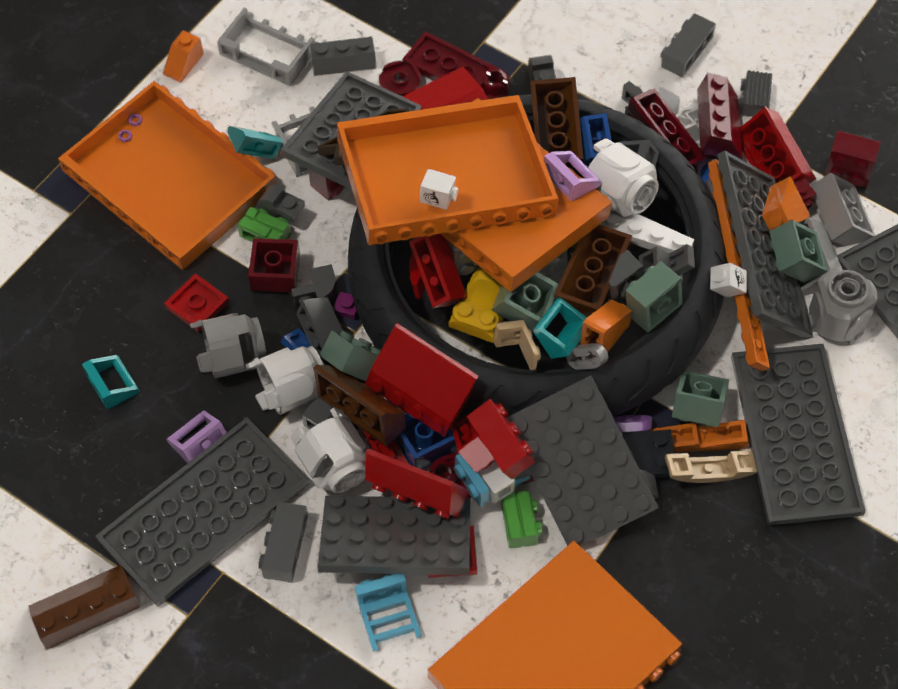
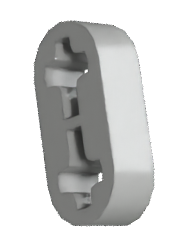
(587, 361)

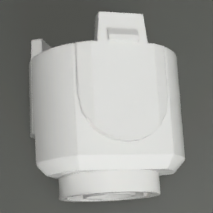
(625, 177)
(287, 378)
(332, 453)

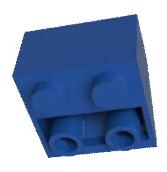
(593, 130)

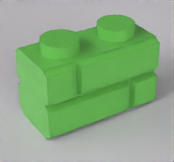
(263, 225)
(520, 519)

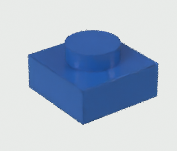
(295, 340)

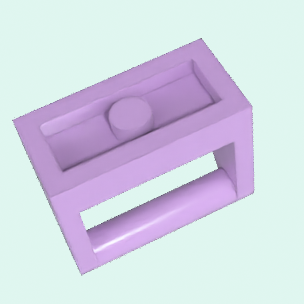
(565, 179)
(200, 440)

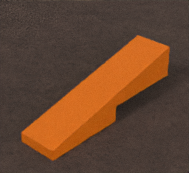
(703, 438)

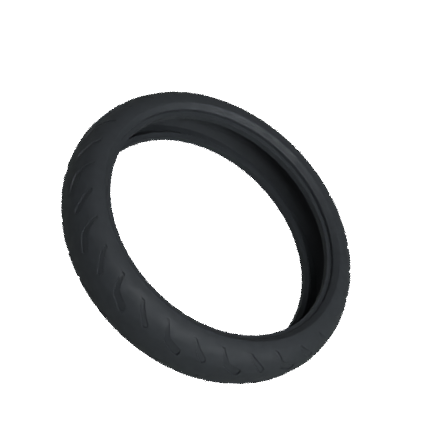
(627, 376)

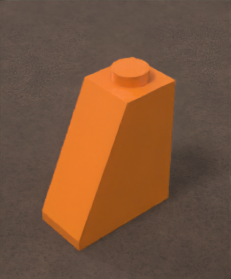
(784, 204)
(606, 325)

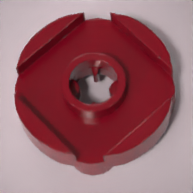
(396, 70)

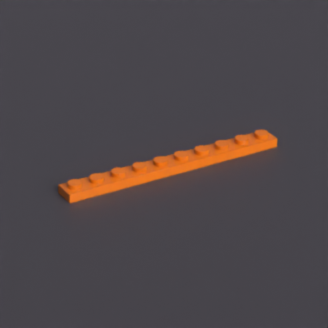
(751, 326)

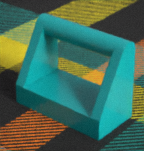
(254, 142)
(568, 337)
(110, 398)

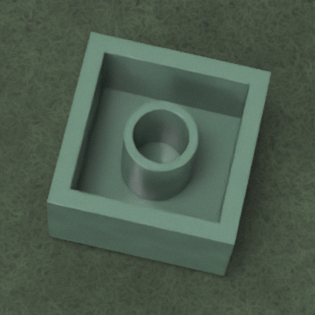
(797, 251)
(654, 296)
(527, 301)
(350, 354)
(700, 398)

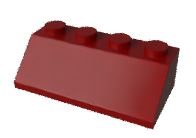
(772, 148)
(414, 484)

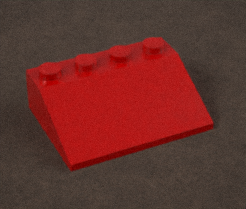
(448, 90)
(421, 380)

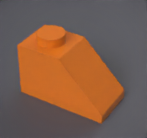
(183, 56)

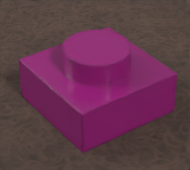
(345, 306)

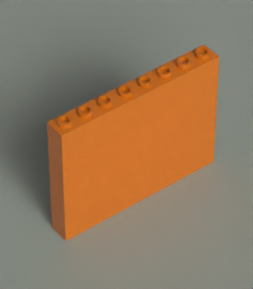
(478, 142)
(173, 179)
(522, 248)
(562, 632)

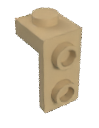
(517, 333)

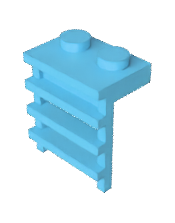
(477, 488)
(381, 596)

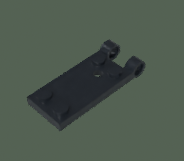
(650, 450)

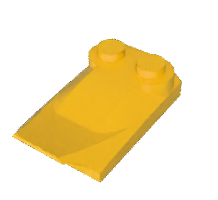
(474, 313)

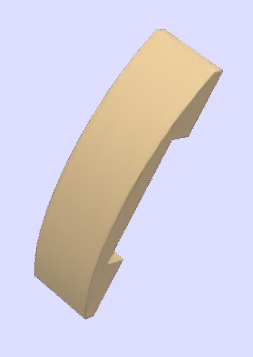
(711, 469)

